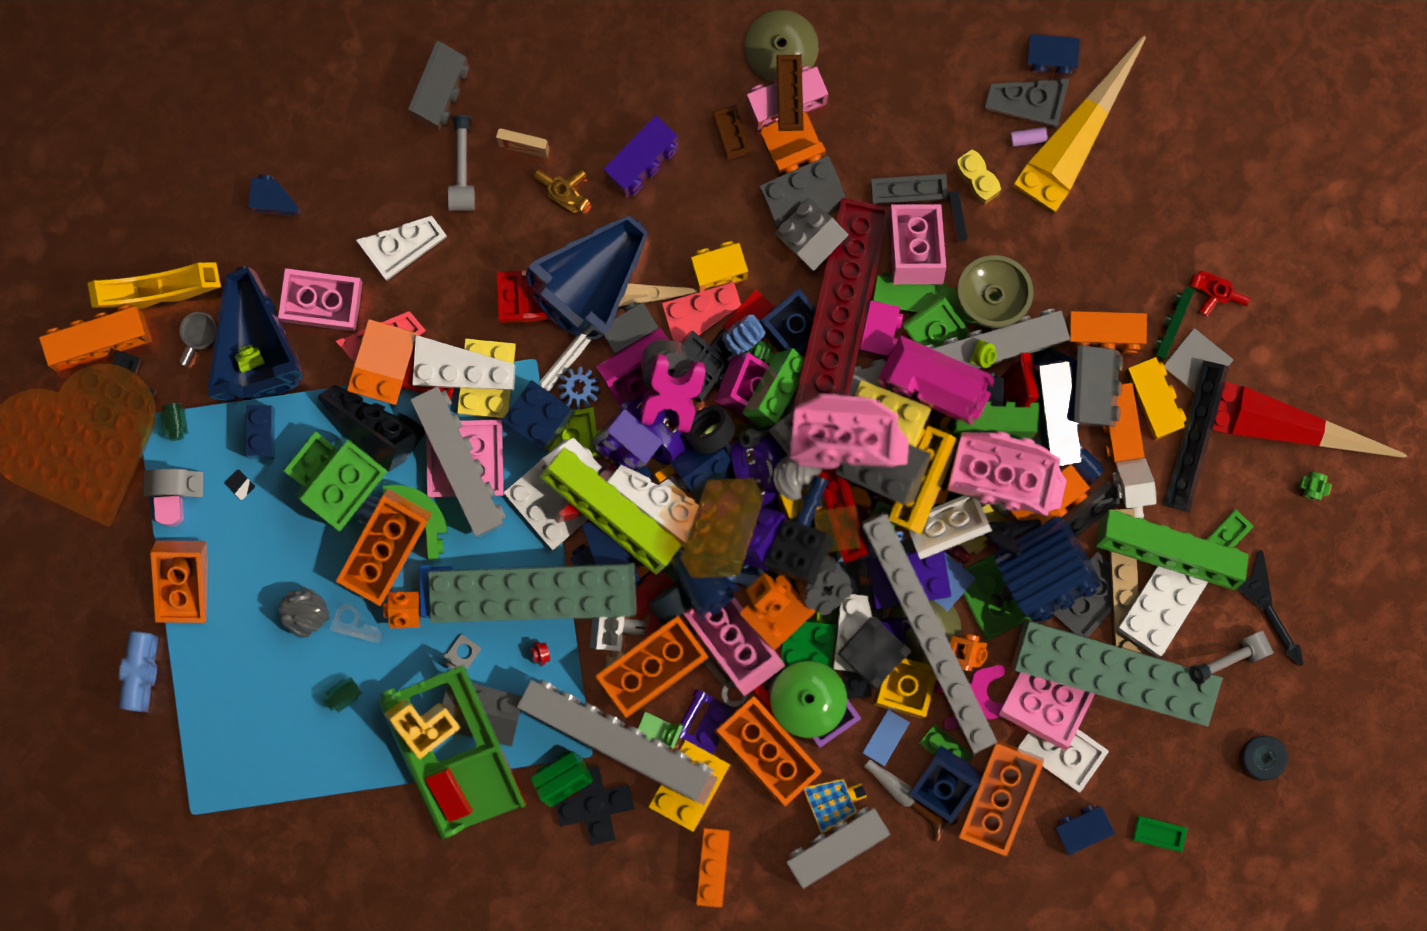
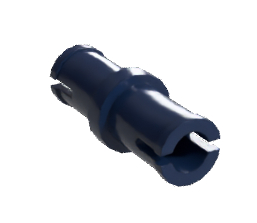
(811, 500)

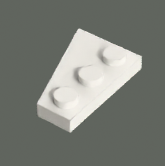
(401, 246)
(852, 616)

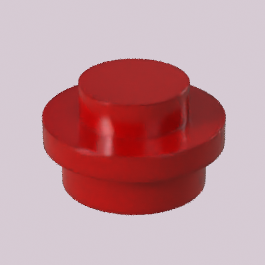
(540, 653)

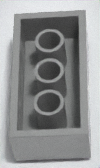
(837, 848)

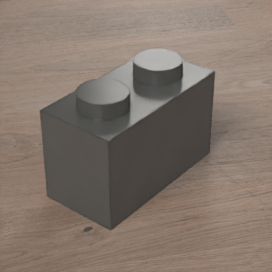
(630, 327)

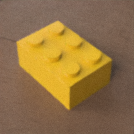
(678, 806)

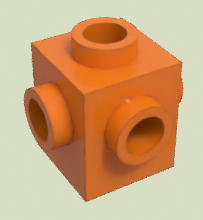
(769, 595)
(403, 610)
(969, 651)

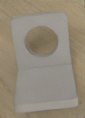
(454, 660)

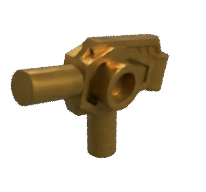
(562, 190)

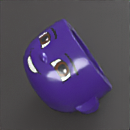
(665, 429)
(759, 463)

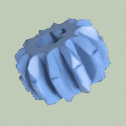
(743, 335)
(587, 390)

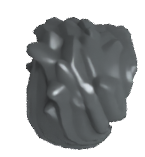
(303, 612)

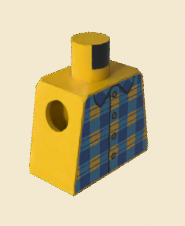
(833, 802)

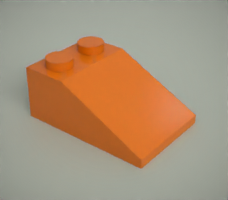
(382, 362)
(180, 581)

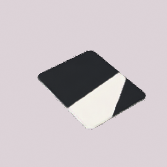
(240, 484)

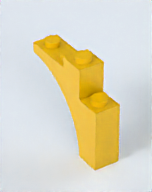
(155, 288)

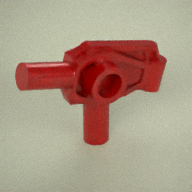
(1217, 289)

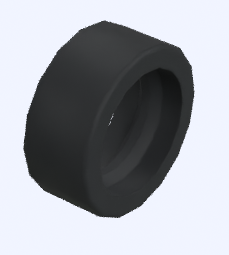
(718, 437)

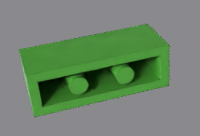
(775, 388)

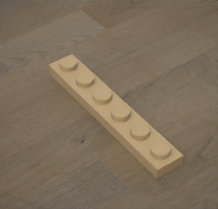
(1123, 591)

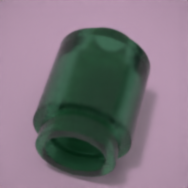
(173, 421)
(342, 694)

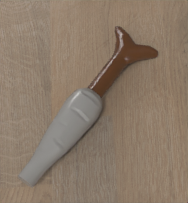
(901, 792)

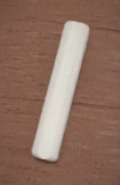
(564, 362)

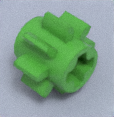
(763, 352)
(1315, 486)

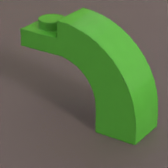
(436, 524)

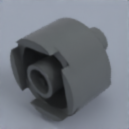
(676, 354)
(829, 590)

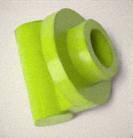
(983, 354)
(248, 358)

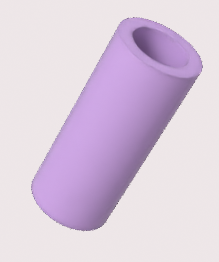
(1028, 136)

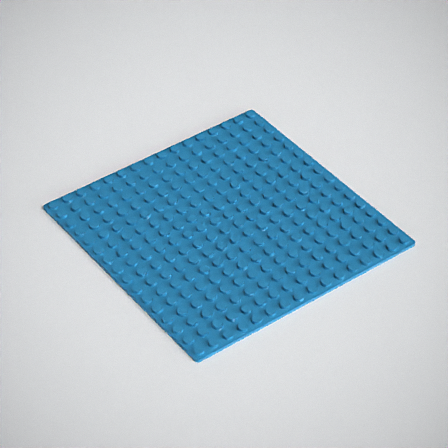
(256, 691)

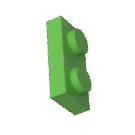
(937, 737)

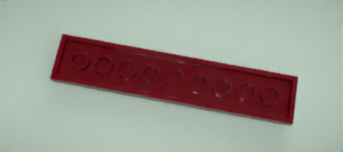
(843, 302)

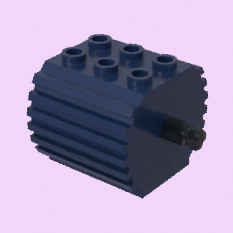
(1047, 573)

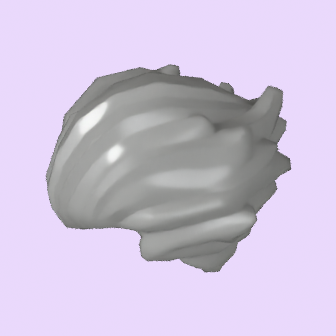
(792, 478)

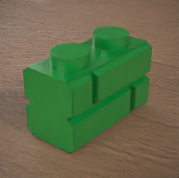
(561, 778)

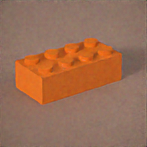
(95, 338)
(384, 547)
(652, 667)
(767, 751)
(1001, 798)

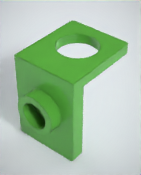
(659, 729)

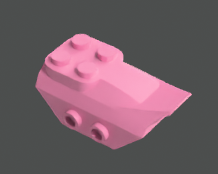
(846, 431)
(1007, 472)

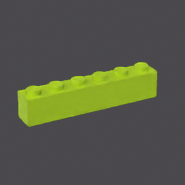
(610, 510)

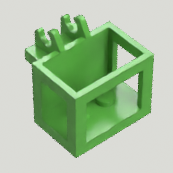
(333, 477)

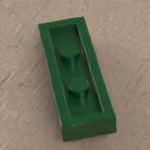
(1172, 323)

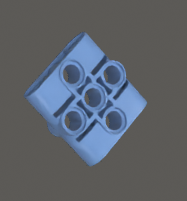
(138, 671)

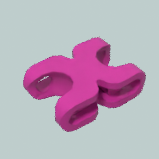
(672, 393)
(979, 684)

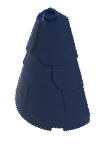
(588, 277)
(245, 320)

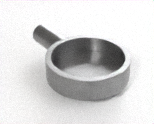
(198, 333)

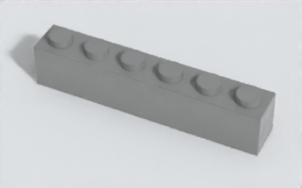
(457, 461)

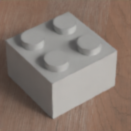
(811, 233)

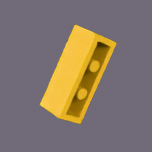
(1156, 398)

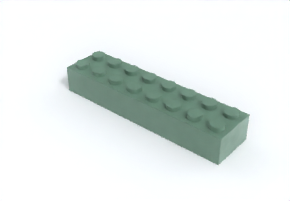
(532, 593)
(1114, 672)

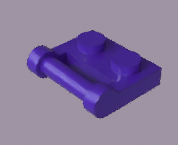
(714, 716)

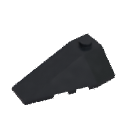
(377, 432)

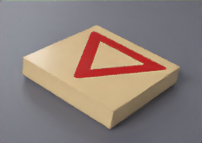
(522, 143)

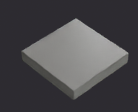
(1188, 359)

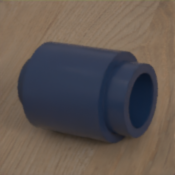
(1089, 467)

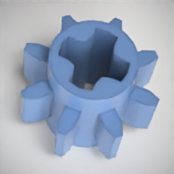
(366, 509)

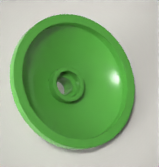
(804, 718)

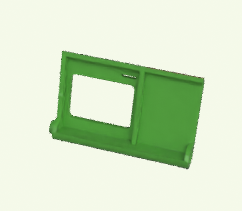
(478, 771)

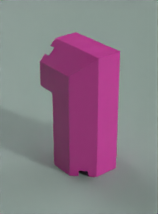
(936, 380)

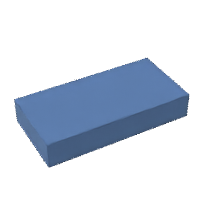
(886, 737)

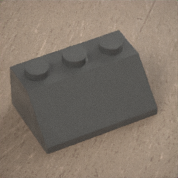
(438, 86)
(811, 181)
(1098, 386)
(896, 482)
(499, 707)

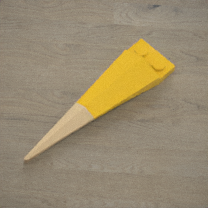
(1058, 162)

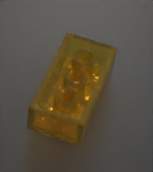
(722, 528)

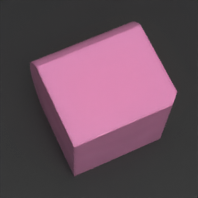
(169, 510)

